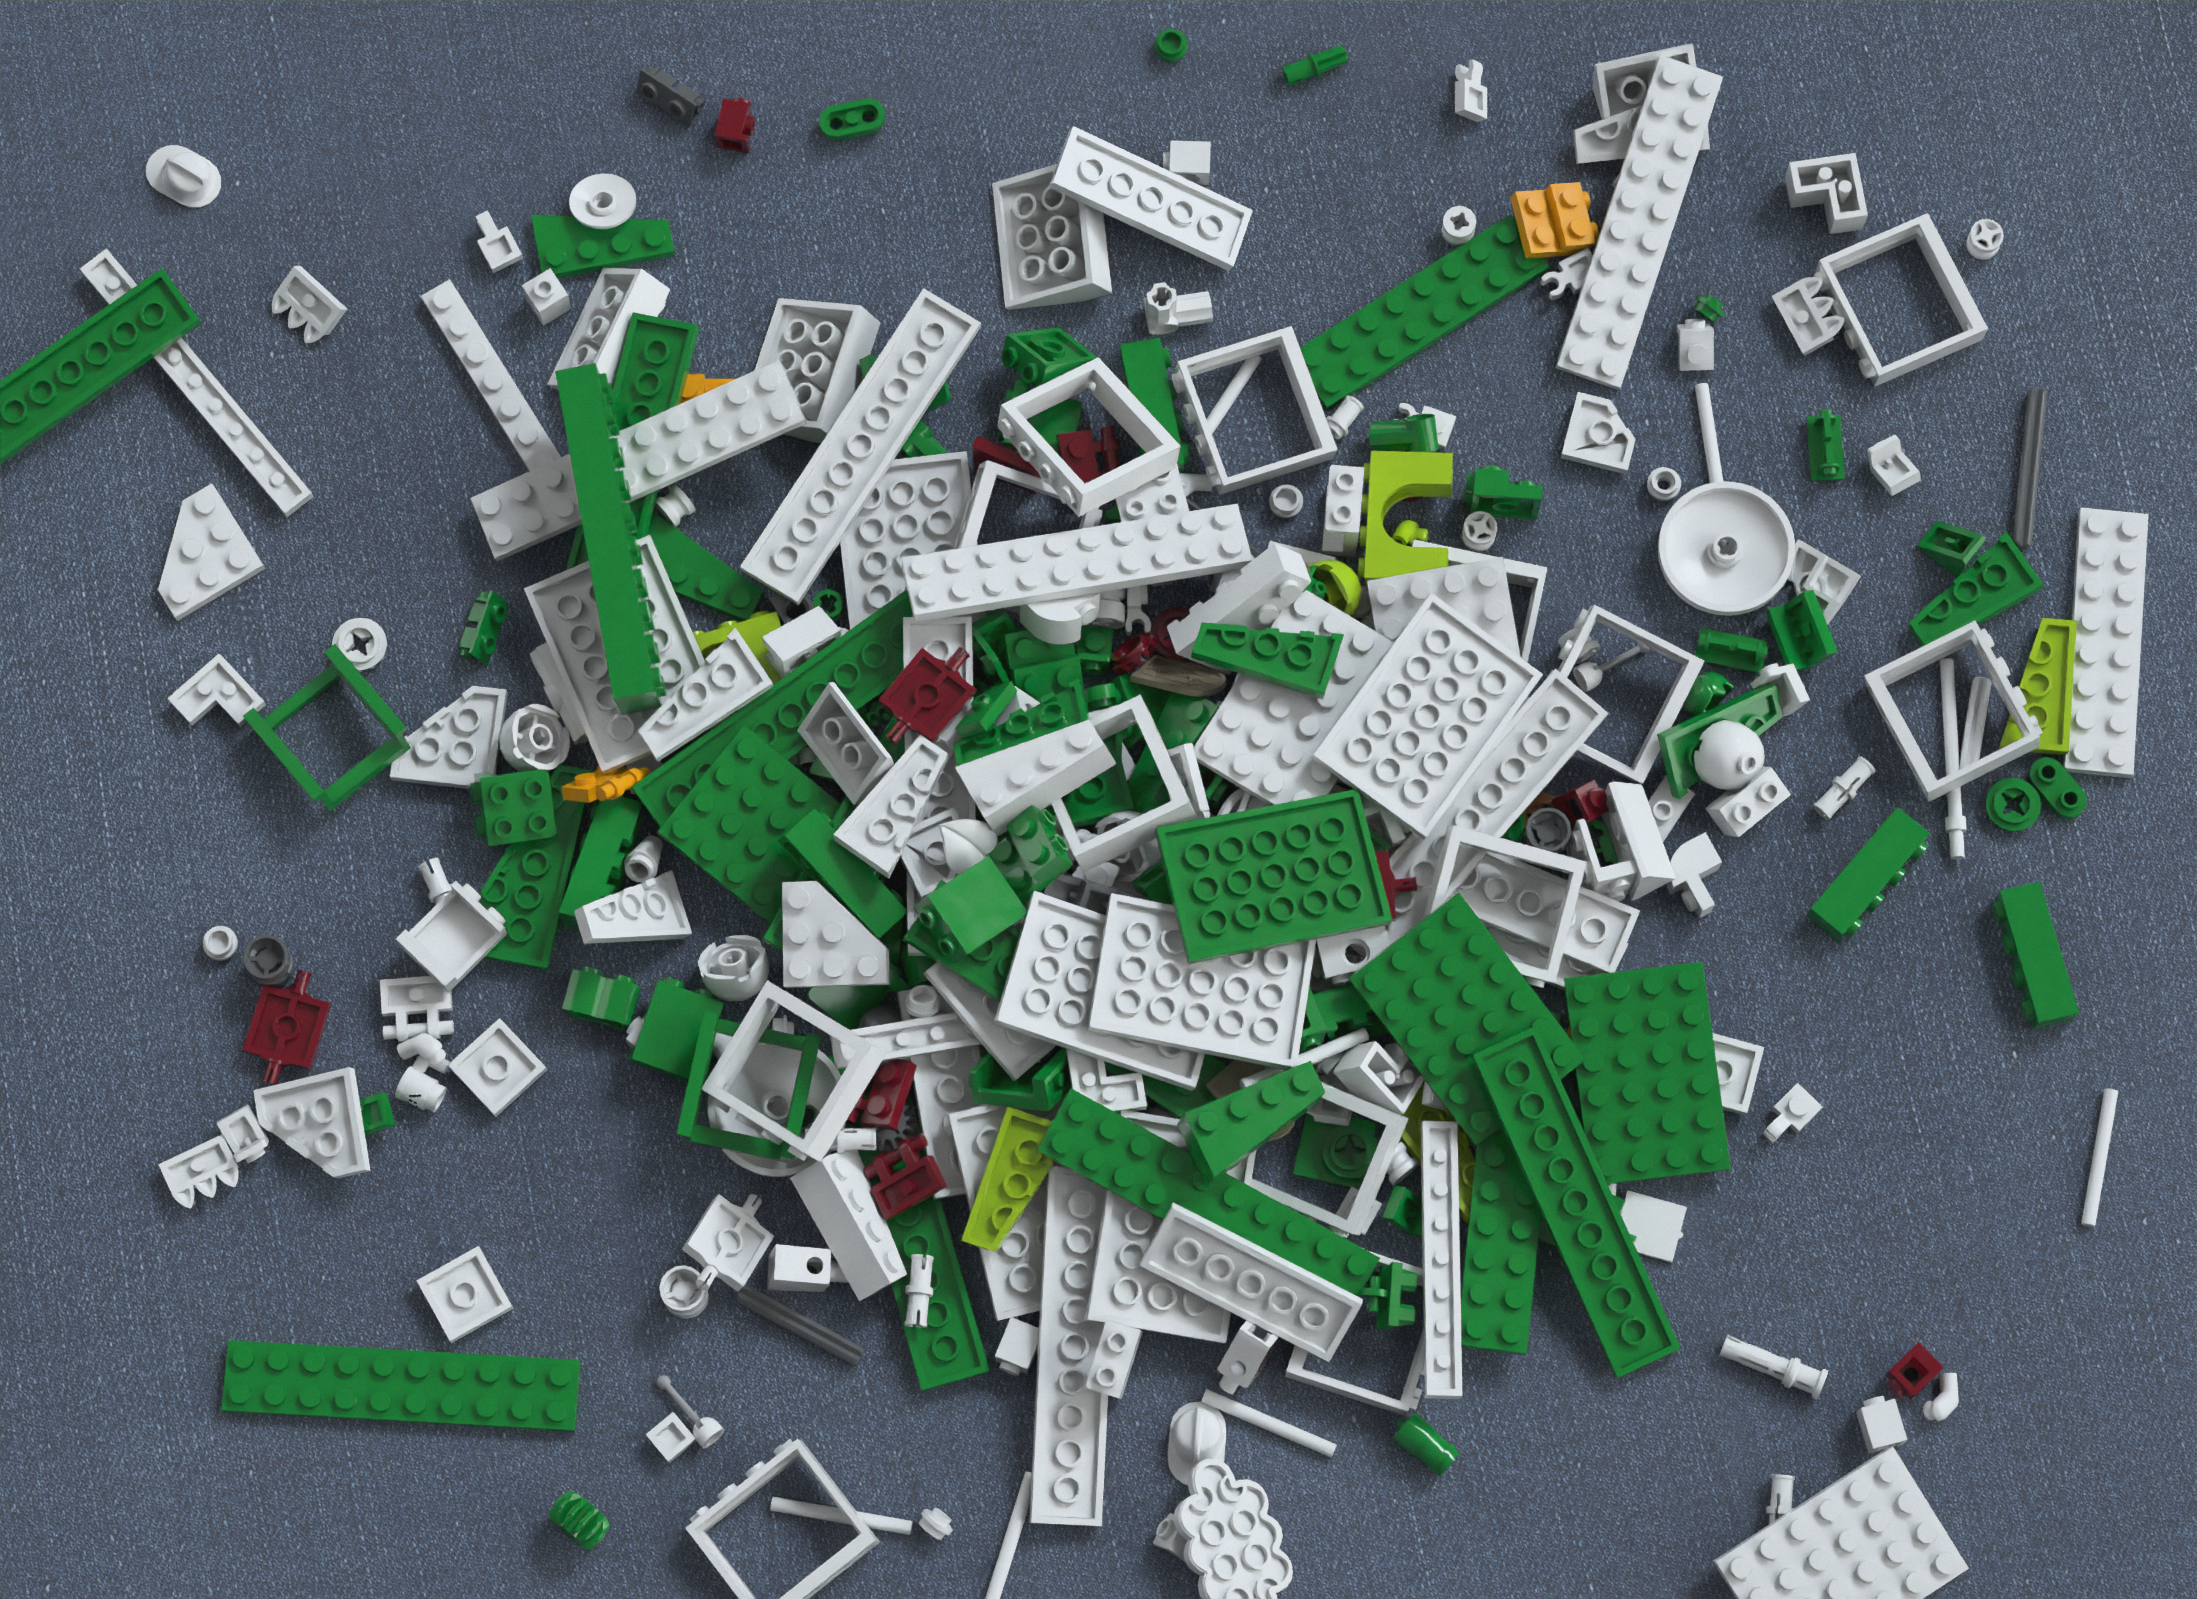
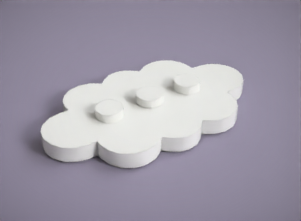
(1231, 1536)

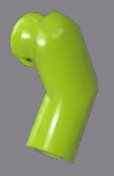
(1408, 532)

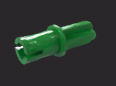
(1314, 65)

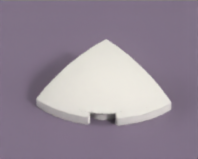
(1825, 576)

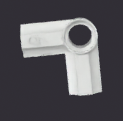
(1168, 311)

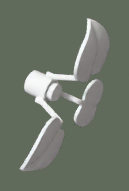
(969, 843)

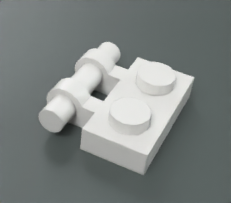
(415, 996)

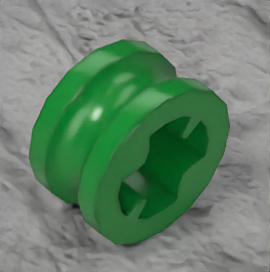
(838, 605)

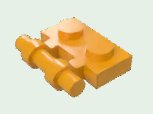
(602, 786)

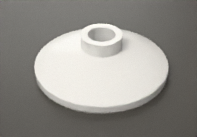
(598, 192)

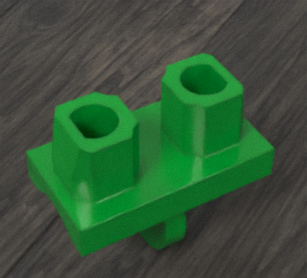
(1385, 1296)

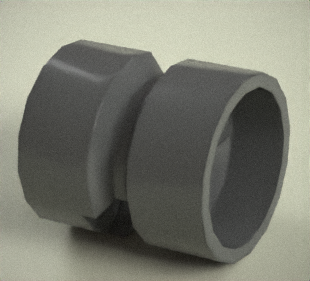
(1547, 830)
(269, 961)

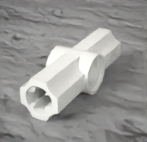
(557, 692)

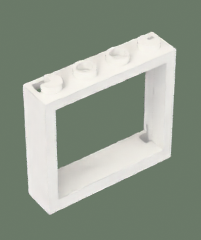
(1946, 274)
(1095, 376)
(1304, 391)
(980, 496)
(1517, 573)
(1997, 671)
(1671, 705)
(1142, 828)
(1458, 835)
(840, 1101)
(1375, 1174)
(1410, 1395)
(757, 1478)

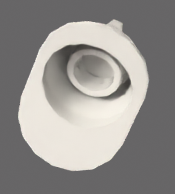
(183, 176)
(1195, 1435)

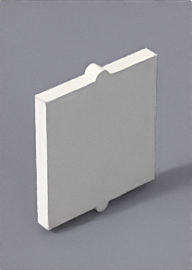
(1654, 1224)

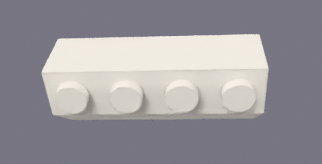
(606, 320)

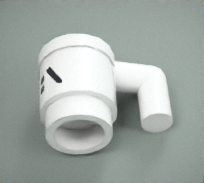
(420, 1088)

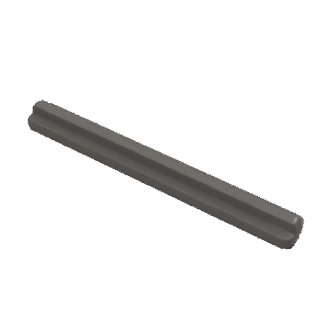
(2029, 468)

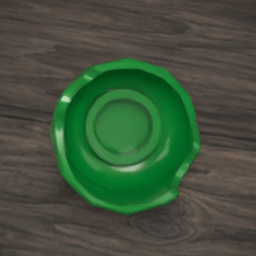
(1706, 693)

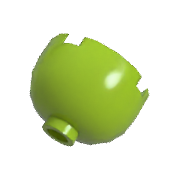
(1341, 585)

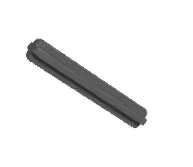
(800, 1325)

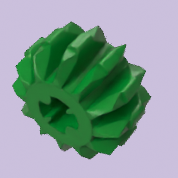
(579, 1520)

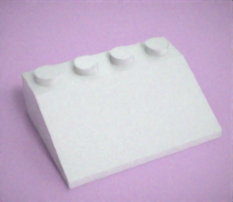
(1048, 243)
(820, 356)

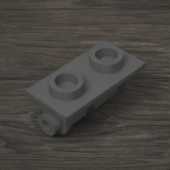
(658, 88)

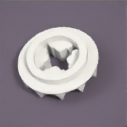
(365, 630)

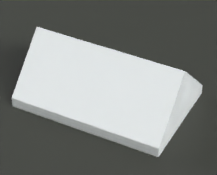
(1624, 81)
(845, 744)
(1636, 837)

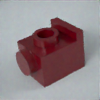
(735, 125)
(1589, 799)
(1923, 1366)

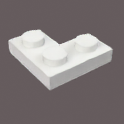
(212, 686)
(1113, 1092)

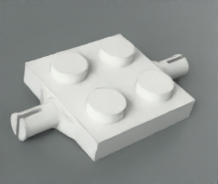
(728, 1242)

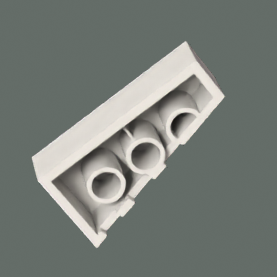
(1251, 600)
(1034, 772)
(851, 1221)

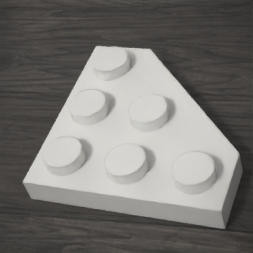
(205, 554)
(455, 741)
(826, 942)
(318, 1120)

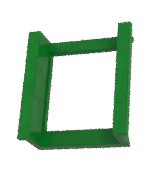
(363, 771)
(735, 1141)

